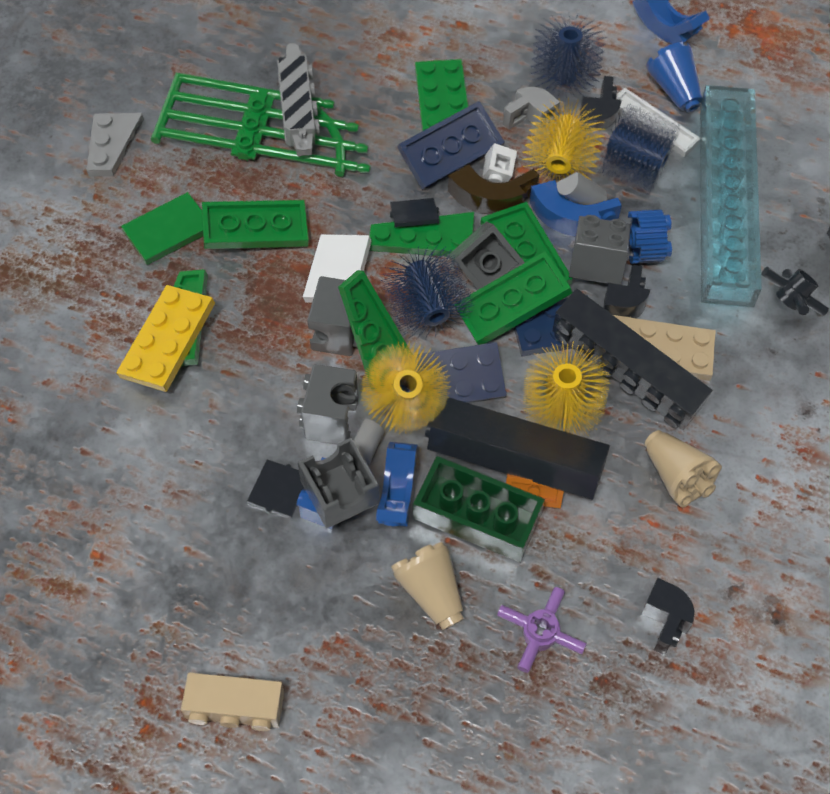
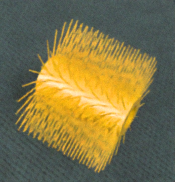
(564, 143)
(409, 377)
(565, 390)

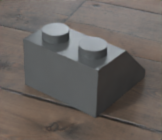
(485, 256)

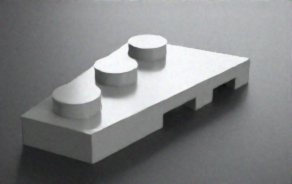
(109, 140)

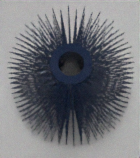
(567, 55)
(635, 147)
(427, 292)

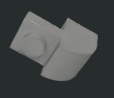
(526, 105)

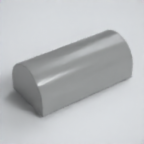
(581, 190)
(368, 439)

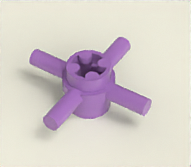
(546, 620)

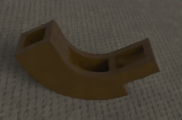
(488, 196)

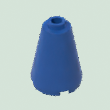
(677, 75)

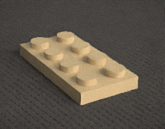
(684, 344)

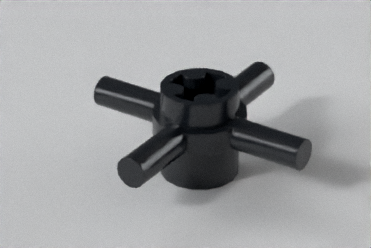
(796, 290)

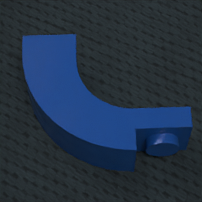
(667, 22)
(562, 213)
(397, 484)

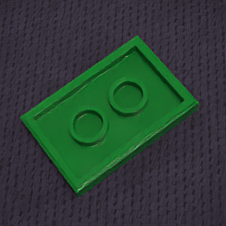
(165, 228)

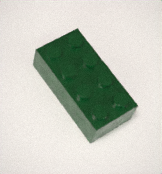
(478, 508)

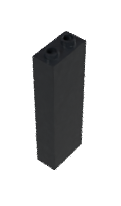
(517, 447)

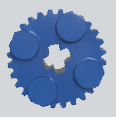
(649, 236)

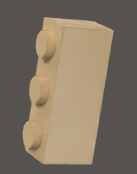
(232, 701)

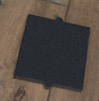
(414, 212)
(276, 489)

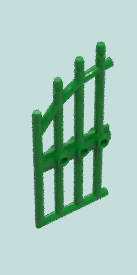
(253, 124)

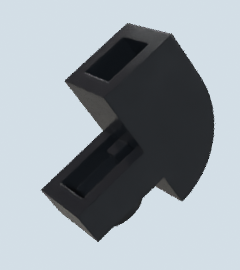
(606, 106)
(629, 299)
(672, 608)

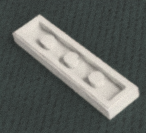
(685, 141)

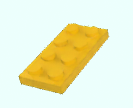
(166, 338)

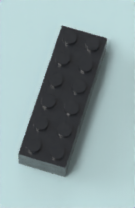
(630, 360)

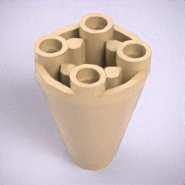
(682, 467)
(432, 583)

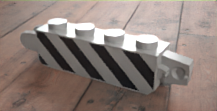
(296, 100)

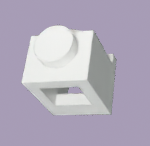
(499, 164)

